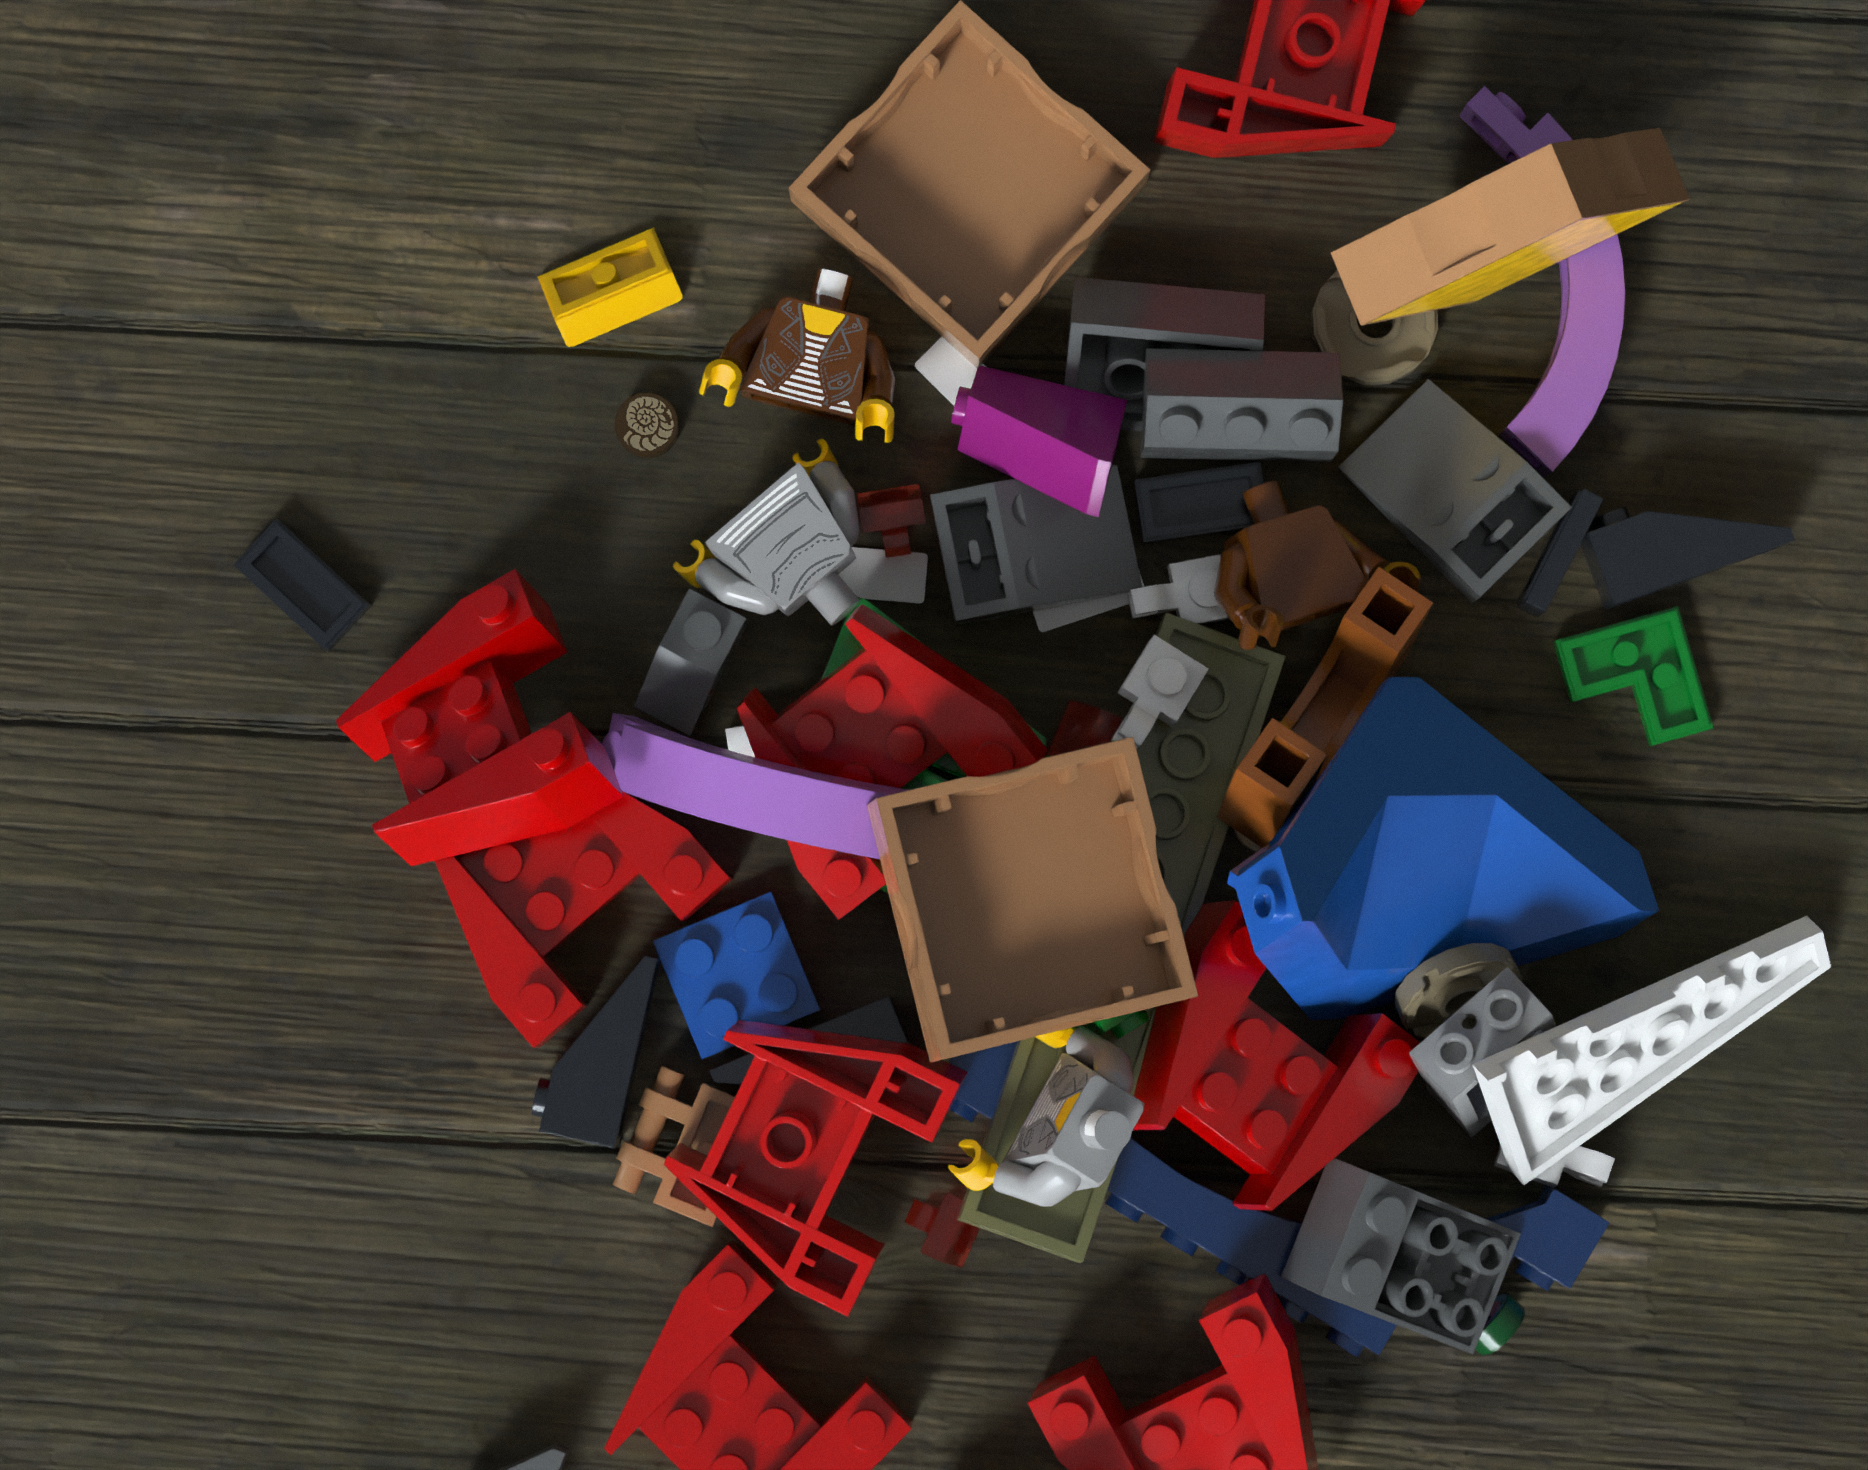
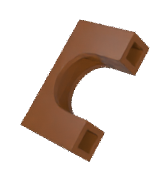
(1299, 748)

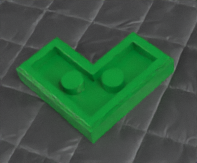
(1651, 658)

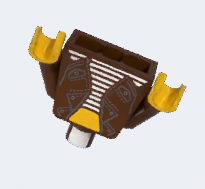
(811, 360)

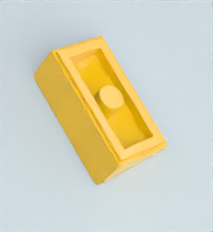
(610, 288)

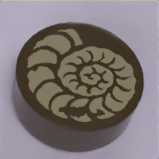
(647, 425)

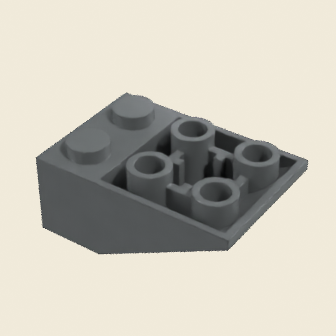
(1454, 490)
(1027, 552)
(1400, 1255)

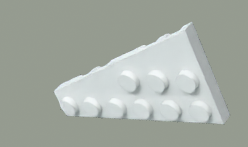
(1597, 1067)

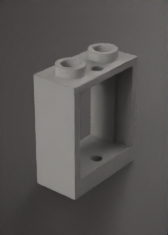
(1504, 1016)

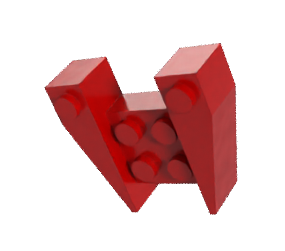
(1294, 87)
(883, 724)
(463, 737)
(540, 890)
(1252, 1080)
(795, 1140)
(725, 1410)
(1231, 1418)

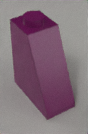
(1041, 434)

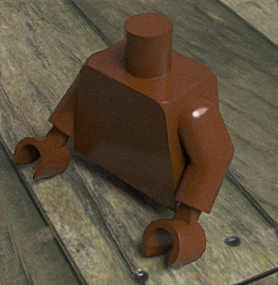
(1293, 567)

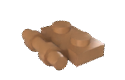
(701, 1127)

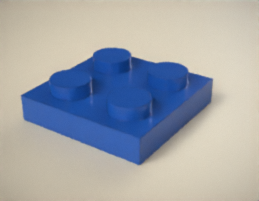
(735, 971)

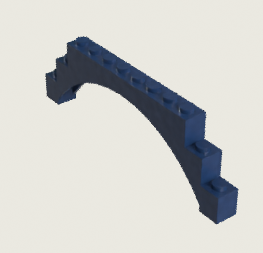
(1552, 1243)

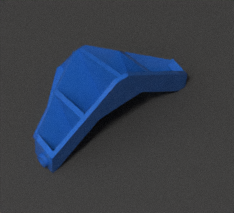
(1427, 845)

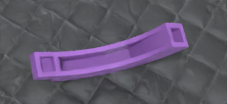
(1589, 307)
(742, 788)

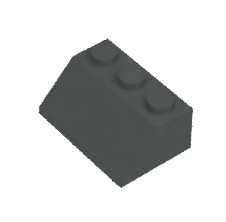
(1120, 319)
(1241, 405)

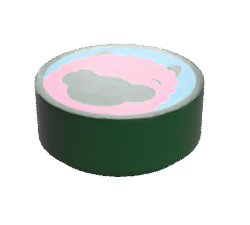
(1501, 1323)

